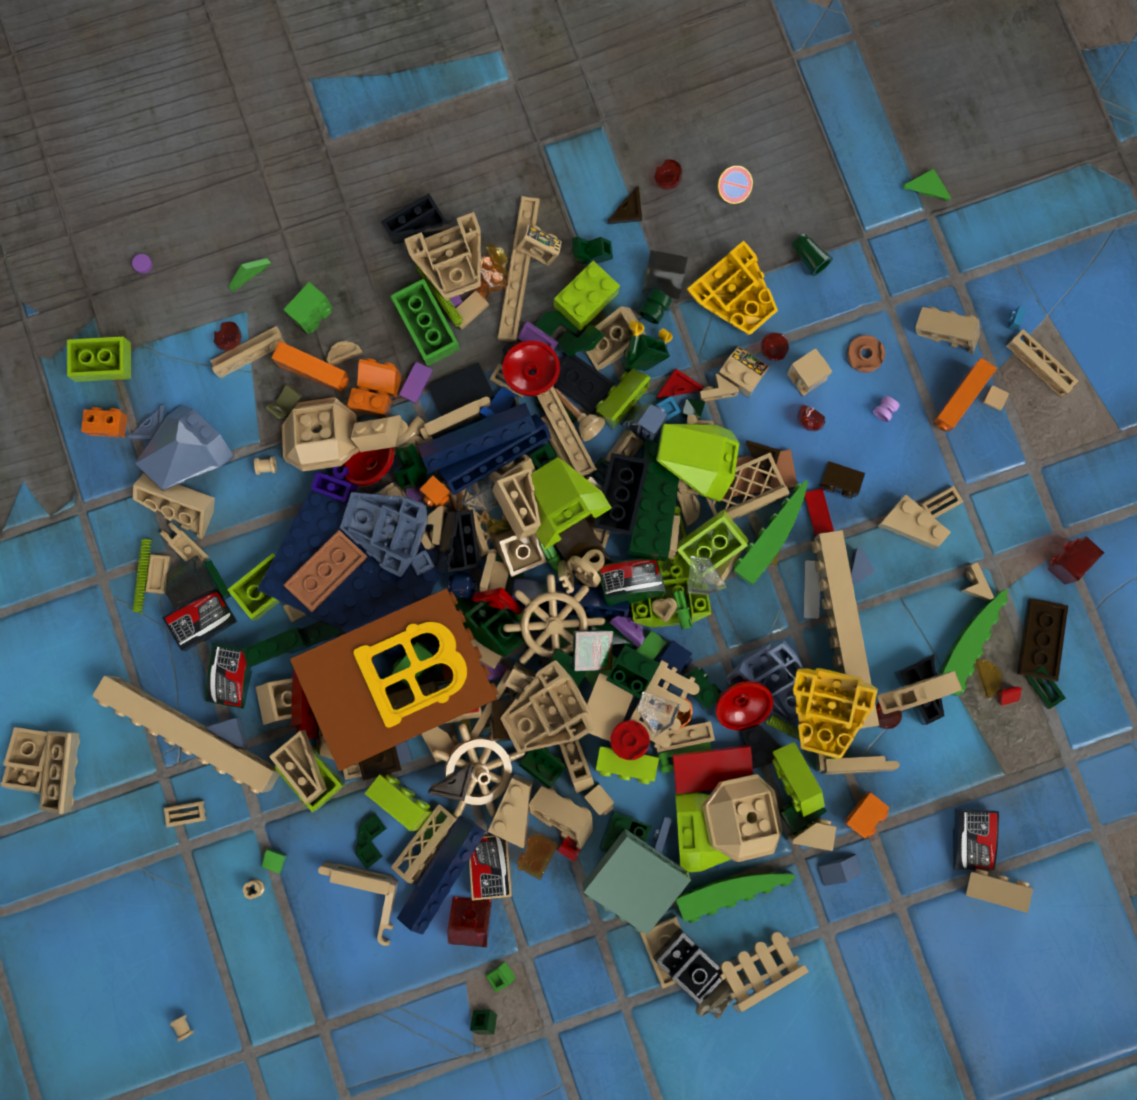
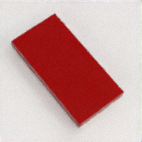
(707, 768)

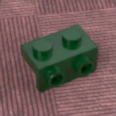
(543, 766)

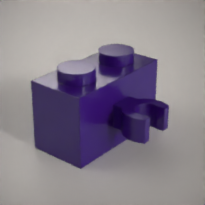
(334, 485)

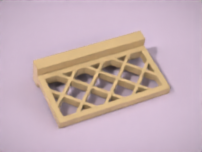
(755, 502)

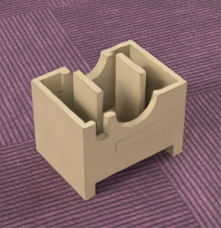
(809, 372)

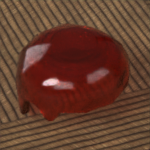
(669, 174)
(228, 336)
(774, 346)
(810, 419)
(889, 720)

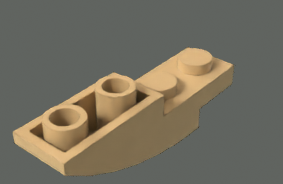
(919, 693)

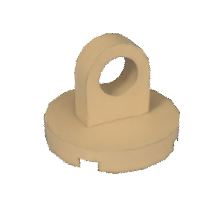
(586, 570)

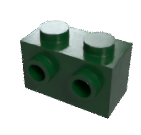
(708, 693)

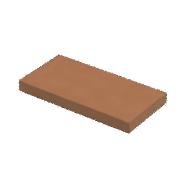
(784, 465)
(325, 571)

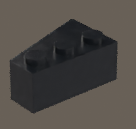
(415, 218)
(458, 542)
(917, 671)

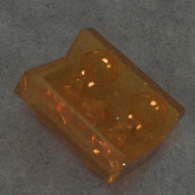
(491, 277)
(537, 856)

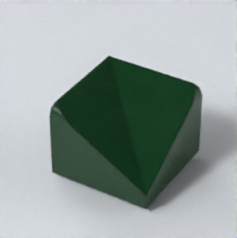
(693, 407)
(483, 1022)

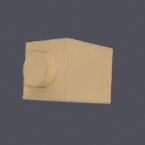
(599, 800)

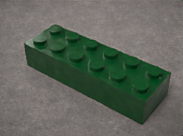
(656, 509)

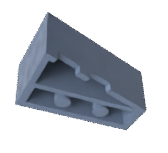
(645, 421)

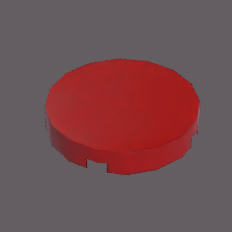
(630, 740)

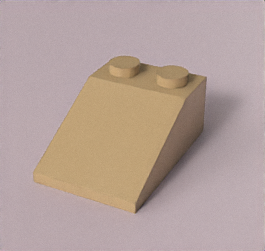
(616, 338)

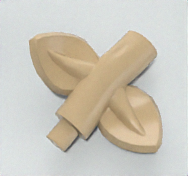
(410, 434)

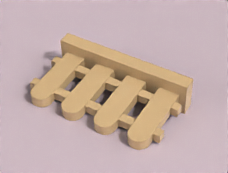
(677, 680)
(756, 981)

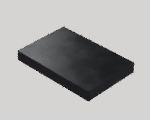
(582, 383)
(460, 389)

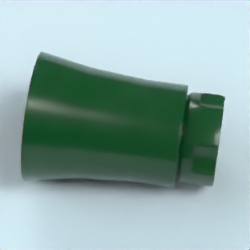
(812, 255)

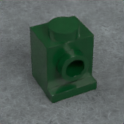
(543, 453)

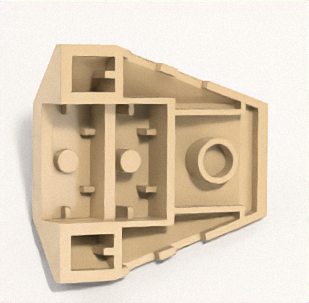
(450, 257)
(548, 711)

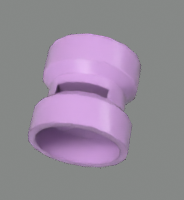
(886, 408)

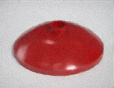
(529, 357)
(369, 466)
(744, 705)

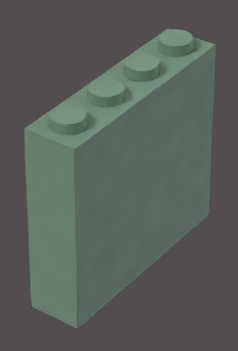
(635, 882)

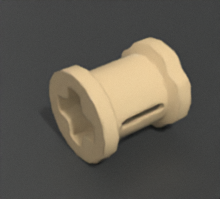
(265, 465)
(259, 887)
(181, 1028)

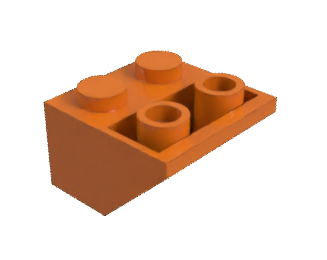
(379, 377)

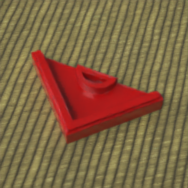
(678, 385)
(499, 599)

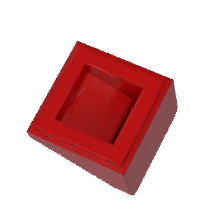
(1009, 695)
(569, 849)

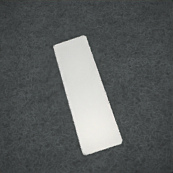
(812, 591)

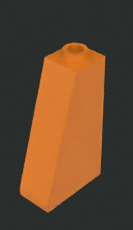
(310, 367)
(964, 395)

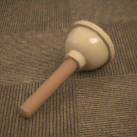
(589, 425)

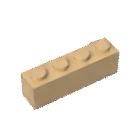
(176, 503)

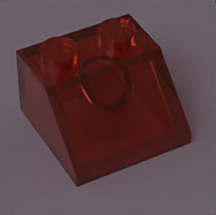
(469, 922)

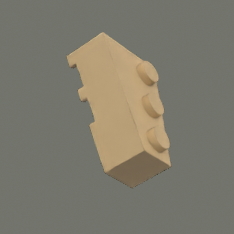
(949, 327)
(518, 503)
(914, 523)
(300, 767)
(513, 813)
(562, 814)
(999, 890)

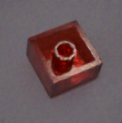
(1075, 560)

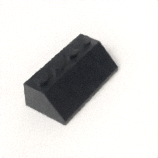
(623, 492)

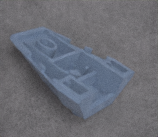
(183, 449)
(386, 528)
(776, 668)

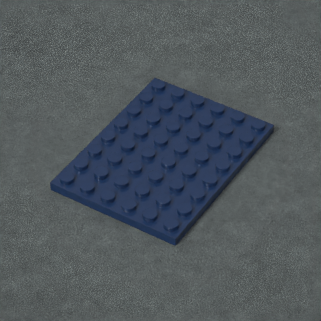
(364, 594)

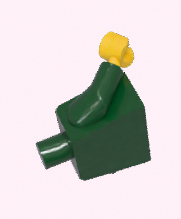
(644, 350)

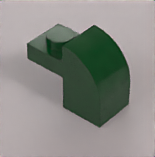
(595, 250)
(413, 467)

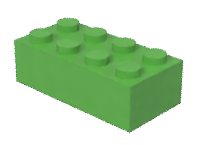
(425, 322)

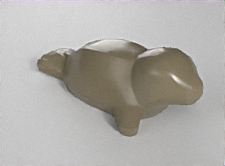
(718, 999)

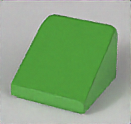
(274, 860)
(500, 977)

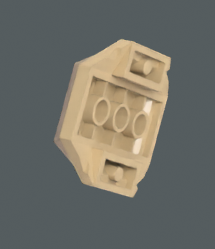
(324, 449)
(727, 818)

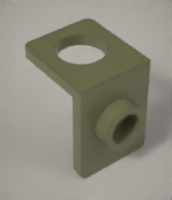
(285, 402)

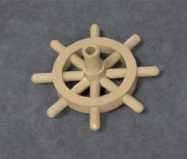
(553, 623)
(480, 770)

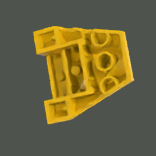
(736, 290)
(831, 709)

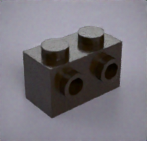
(841, 479)

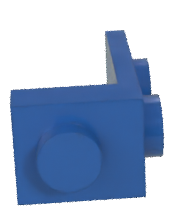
(502, 401)

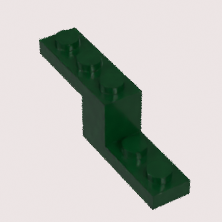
(289, 642)

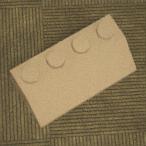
(59, 771)

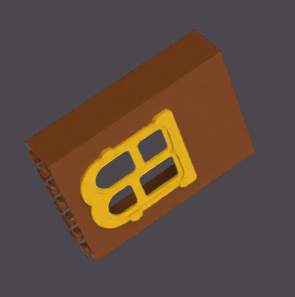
(352, 698)

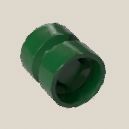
(655, 305)

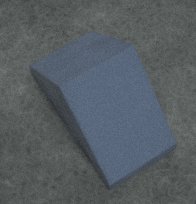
(860, 566)
(232, 731)
(840, 870)

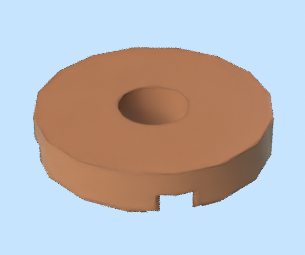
(862, 364)

